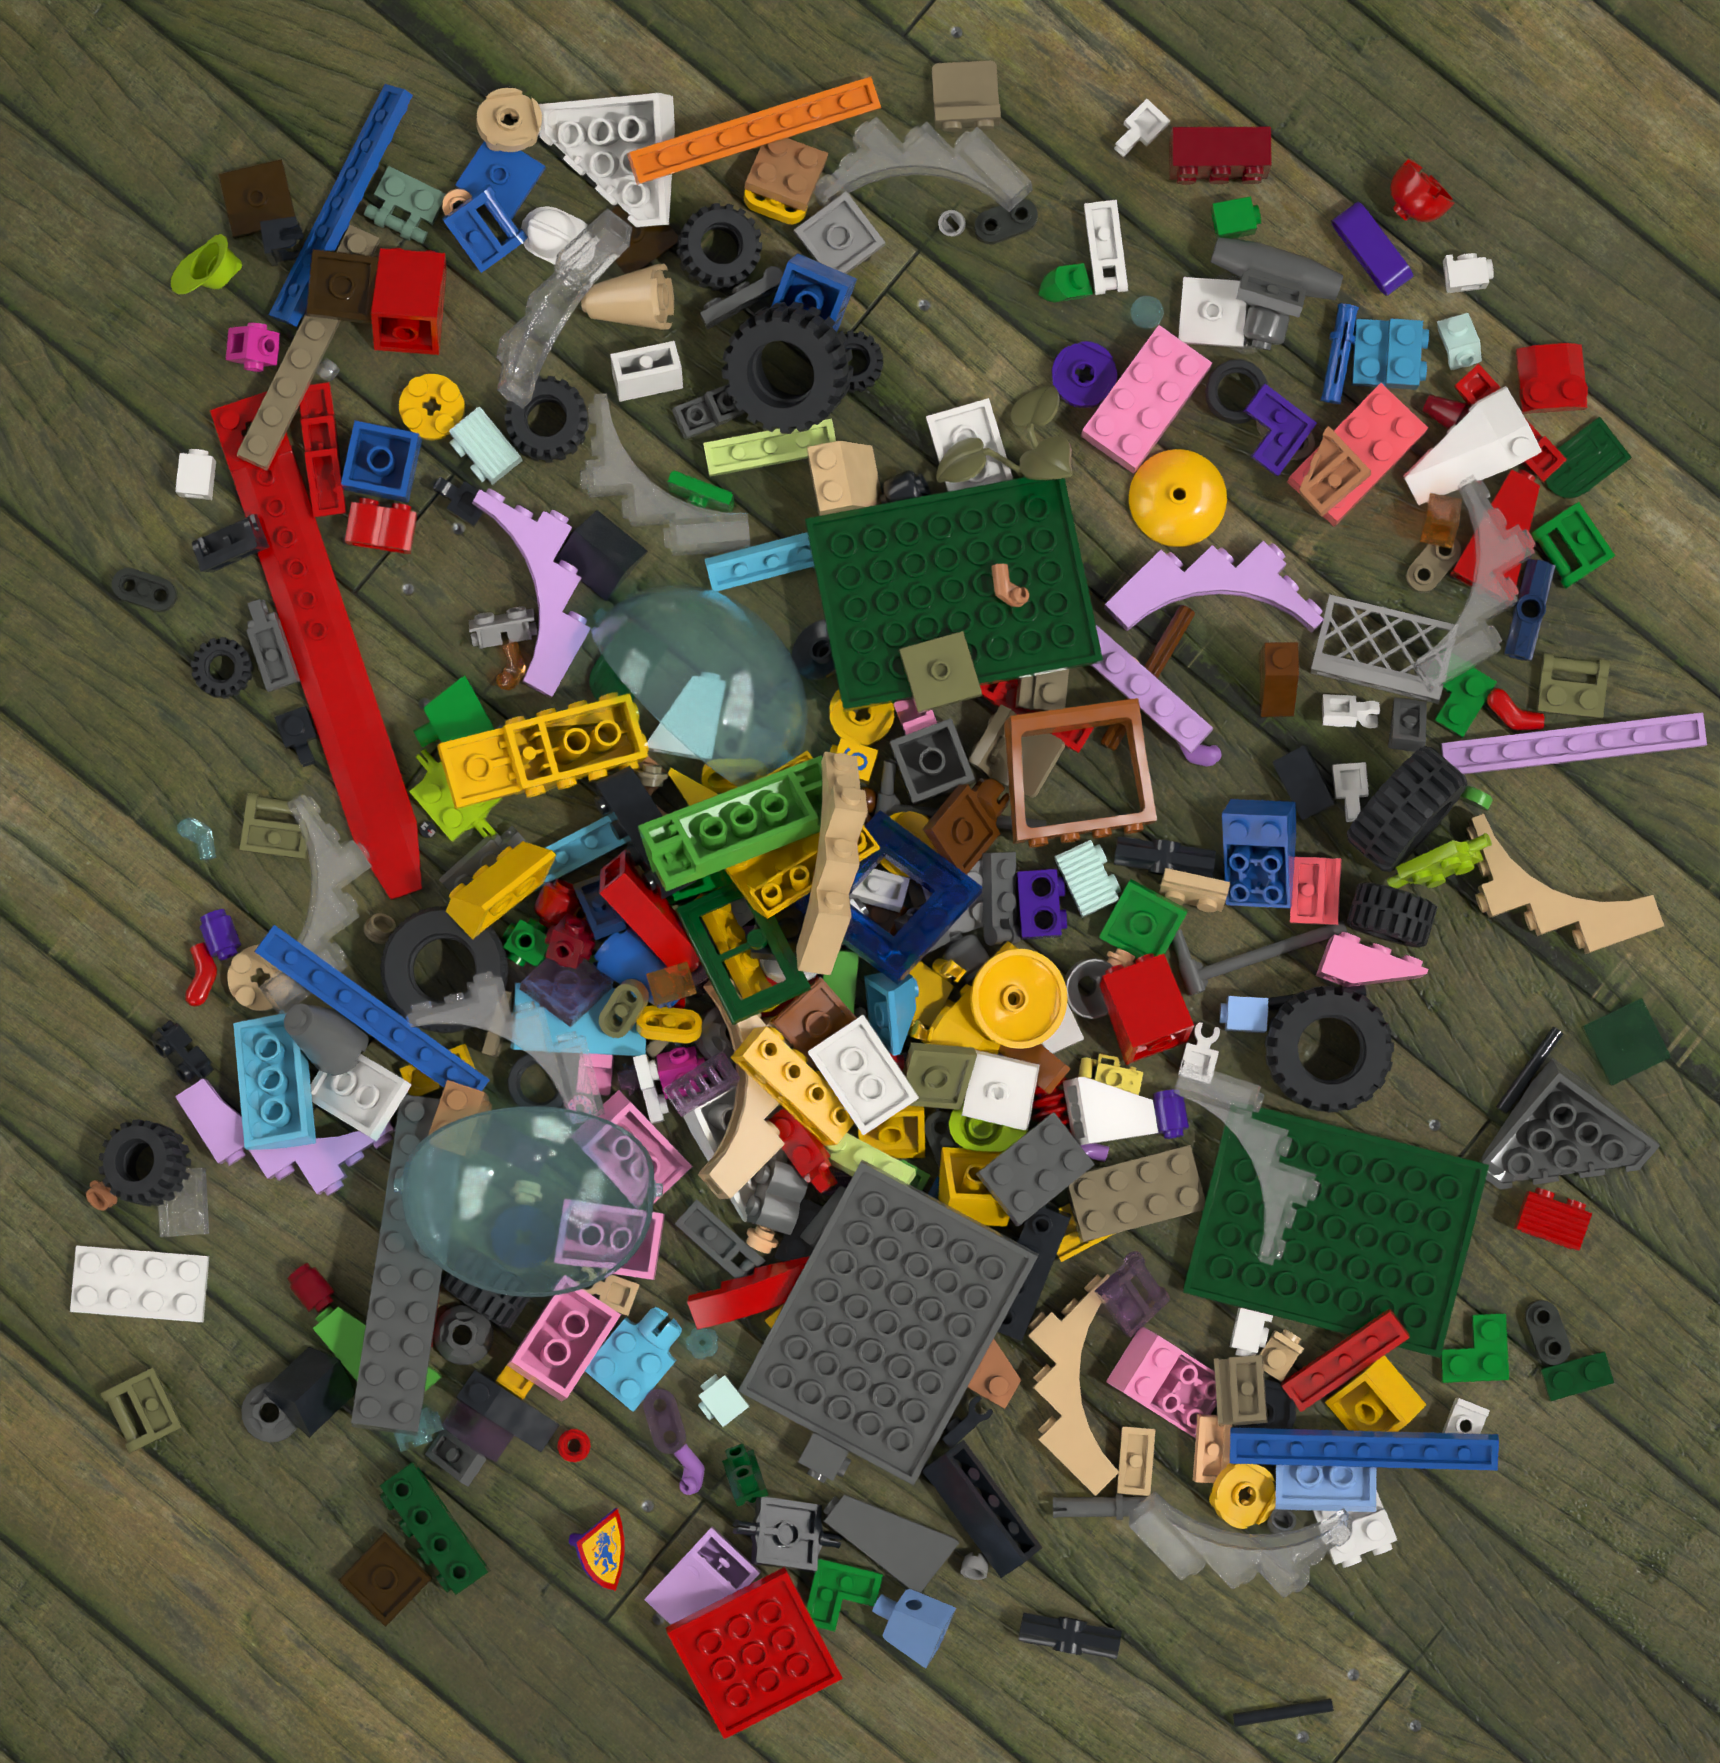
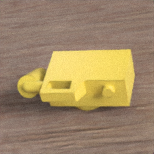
(1115, 1076)

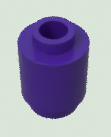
(219, 934)
(1170, 1114)

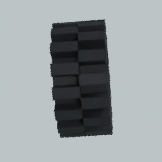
(874, 359)
(217, 648)

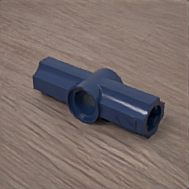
(1525, 630)

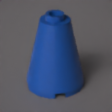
(629, 957)

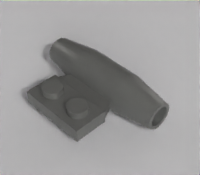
(1275, 276)

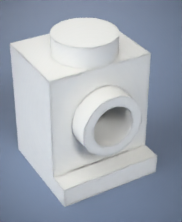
(1467, 272)
(1249, 1332)
(1465, 1410)

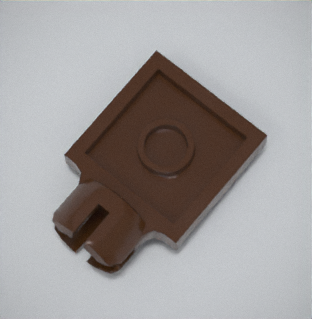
(967, 823)

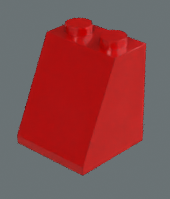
(409, 301)
(1145, 1007)

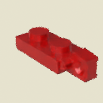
(804, 1151)

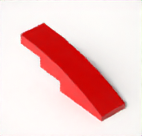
(322, 451)
(746, 1295)

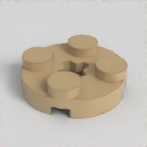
(502, 136)
(240, 979)

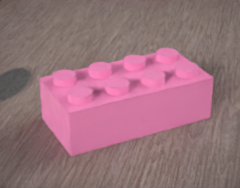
(1146, 399)

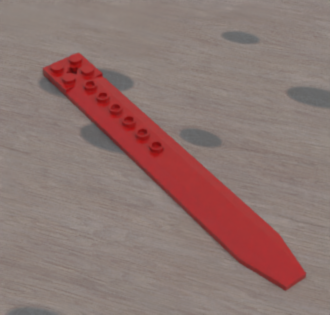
(326, 655)

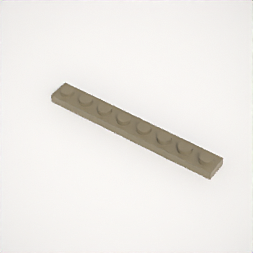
(296, 370)

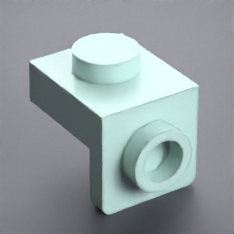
(1460, 341)

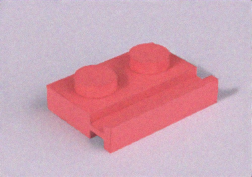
(1316, 891)

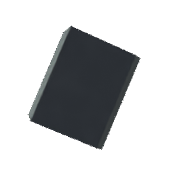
(602, 554)
(311, 1389)

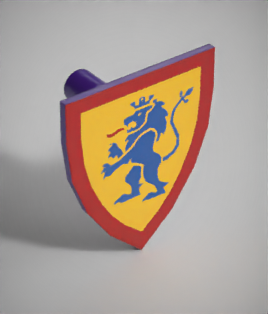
(602, 1550)

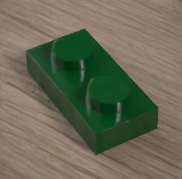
(1577, 1376)

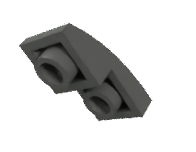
(706, 412)

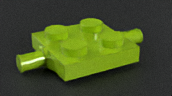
(436, 800)
(1436, 865)

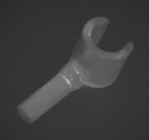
(327, 370)

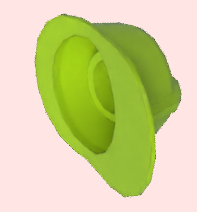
(206, 267)
(981, 1134)

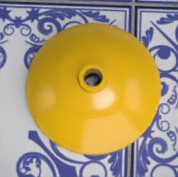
(1172, 520)
(1038, 1004)

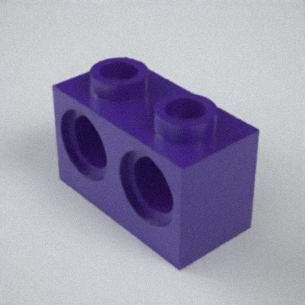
(1032, 904)

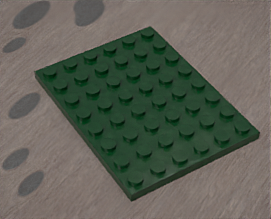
(926, 572)
(1377, 1237)

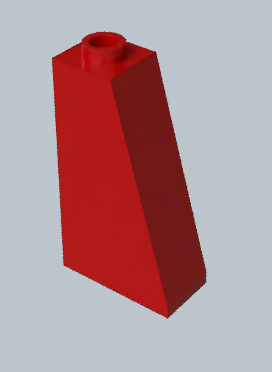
(1517, 503)
(646, 912)

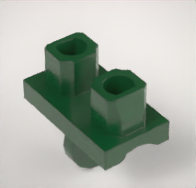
(744, 1475)

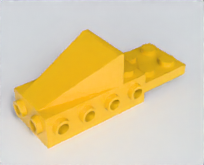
(545, 751)

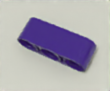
(1372, 248)

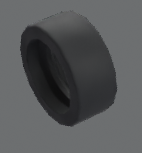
(1226, 368)
(515, 1087)

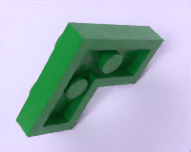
(1465, 700)
(1486, 1359)
(839, 1582)

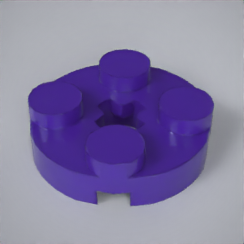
(1077, 357)

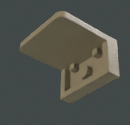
(965, 95)
(1038, 754)

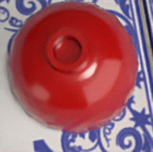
(1418, 194)

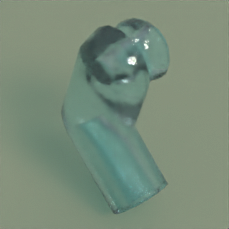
(200, 834)

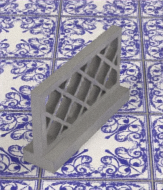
(1368, 674)

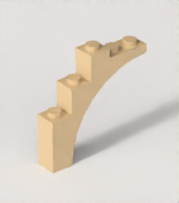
(836, 864)
(1595, 922)
(748, 1138)
(1070, 1434)

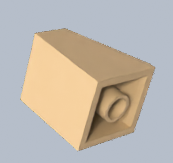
(843, 476)

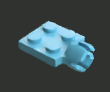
(635, 1357)

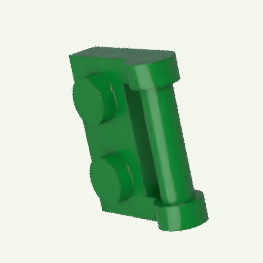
(1581, 539)

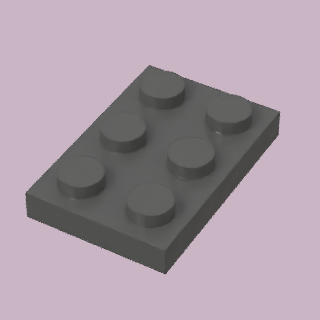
(1035, 1169)

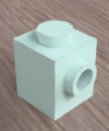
(721, 1400)

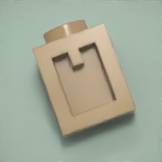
(1280, 1353)

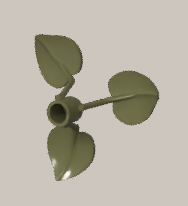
(1045, 462)

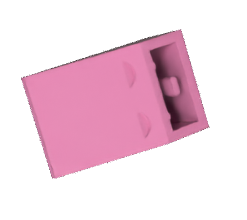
(1356, 964)
(1165, 1380)

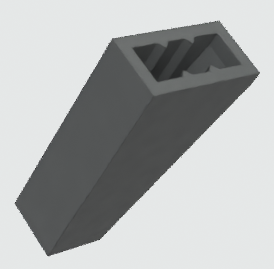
(894, 1542)

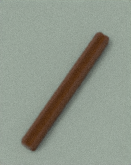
(1155, 664)

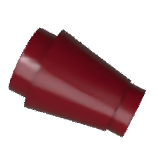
(1445, 410)

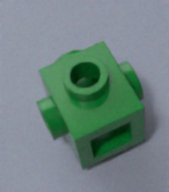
(515, 934)

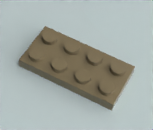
(1135, 1193)

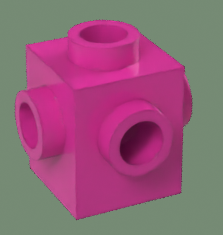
(253, 346)
(676, 1064)

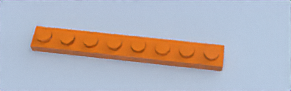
(753, 130)

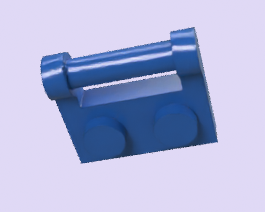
(475, 234)

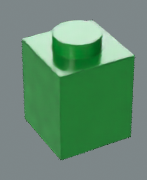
(1235, 218)

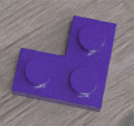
(1286, 427)

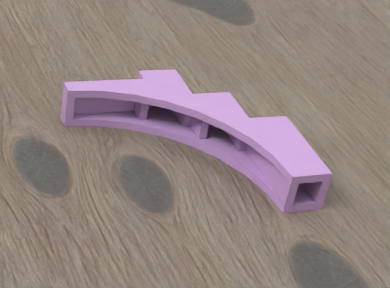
(1211, 574)
(554, 584)
(320, 1162)

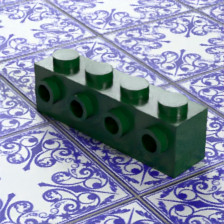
(434, 1528)

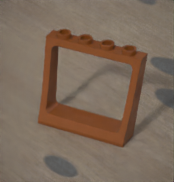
(1073, 718)

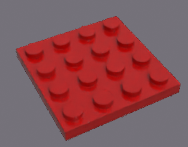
(754, 1653)

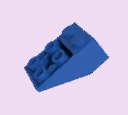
(1259, 852)

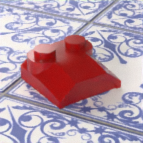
(1551, 378)

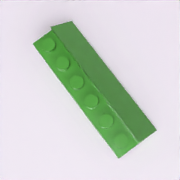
(735, 825)

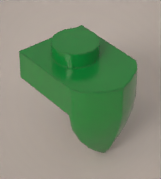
(1065, 284)

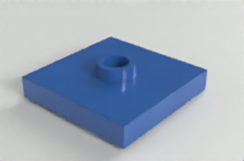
(508, 173)

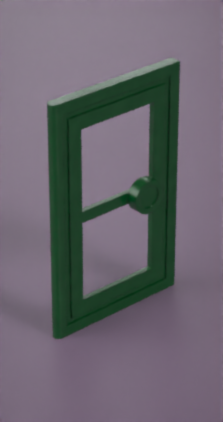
(769, 932)

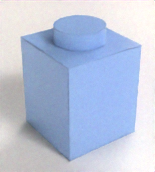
(1244, 1014)

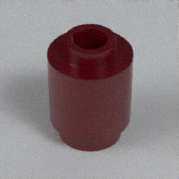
(311, 1288)

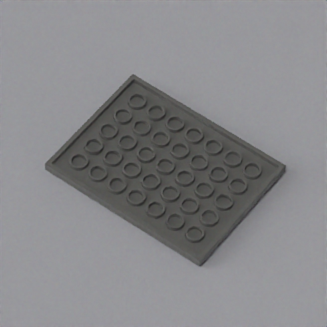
(888, 1322)

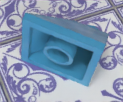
(891, 1008)

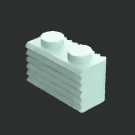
(485, 446)
(1087, 878)

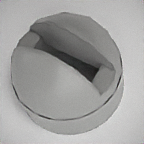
(946, 228)
(974, 1567)

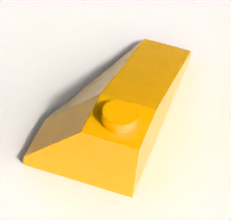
(957, 1024)

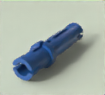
(1346, 316)

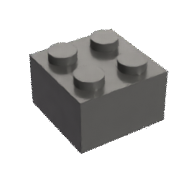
(931, 762)

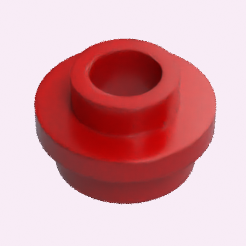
(563, 1445)

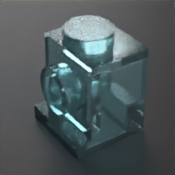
(429, 1424)

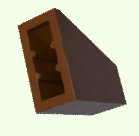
(1278, 678)

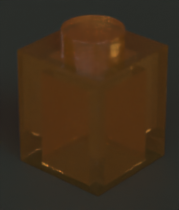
(1441, 520)
(671, 983)

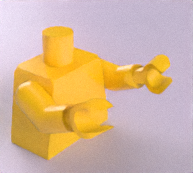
(933, 995)

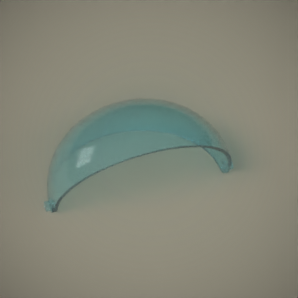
(709, 676)
(529, 1199)

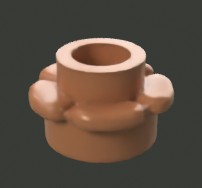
(100, 1196)

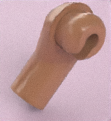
(1005, 589)

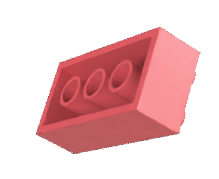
(1380, 435)

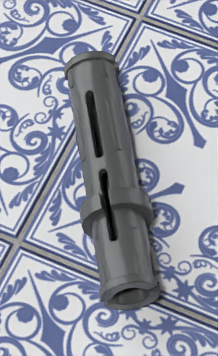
(1095, 1506)

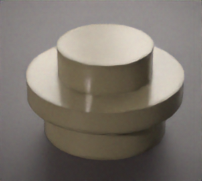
(651, 775)
(379, 928)

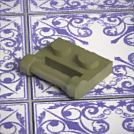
(1572, 697)
(270, 836)
(151, 1405)

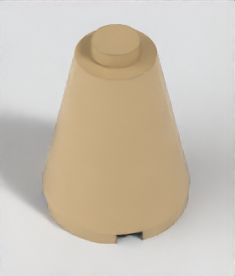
(634, 299)

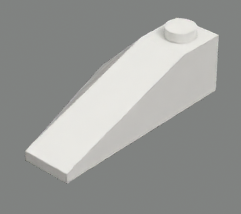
(1481, 445)

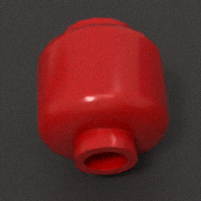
(555, 901)

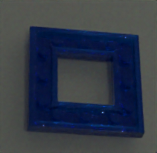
(950, 898)

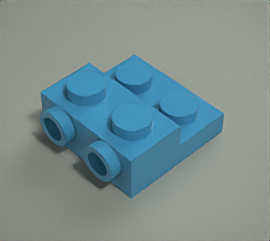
(1389, 353)

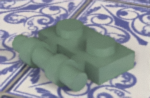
(409, 196)

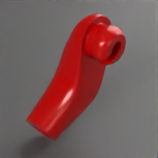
(1512, 715)
(204, 975)

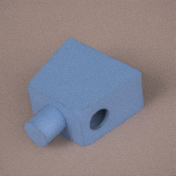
(915, 1624)

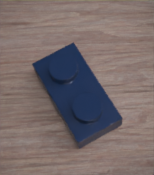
(598, 912)

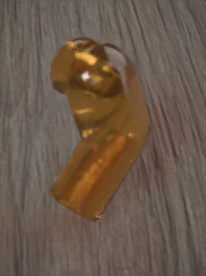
(513, 670)

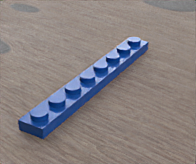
(343, 199)
(366, 1011)
(1364, 1448)

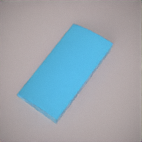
(588, 1025)
(273, 1086)

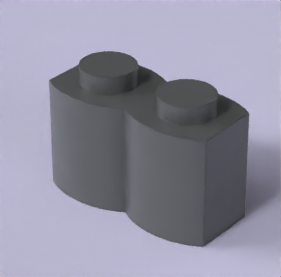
(777, 1197)

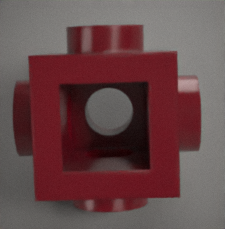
(570, 941)

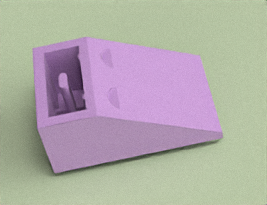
(702, 1577)

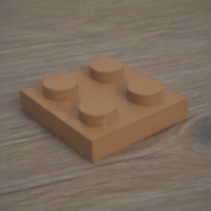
(787, 172)

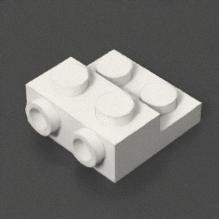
(1370, 1532)

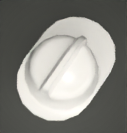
(550, 231)

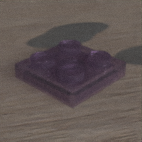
(566, 990)

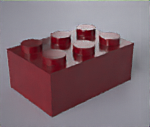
(1219, 154)

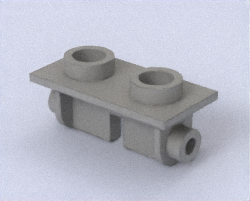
(514, 622)

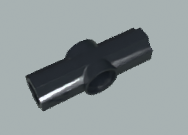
(1163, 854)
(1070, 1635)

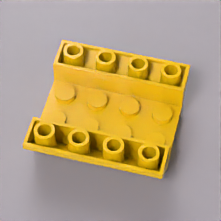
(786, 873)

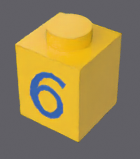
(865, 757)

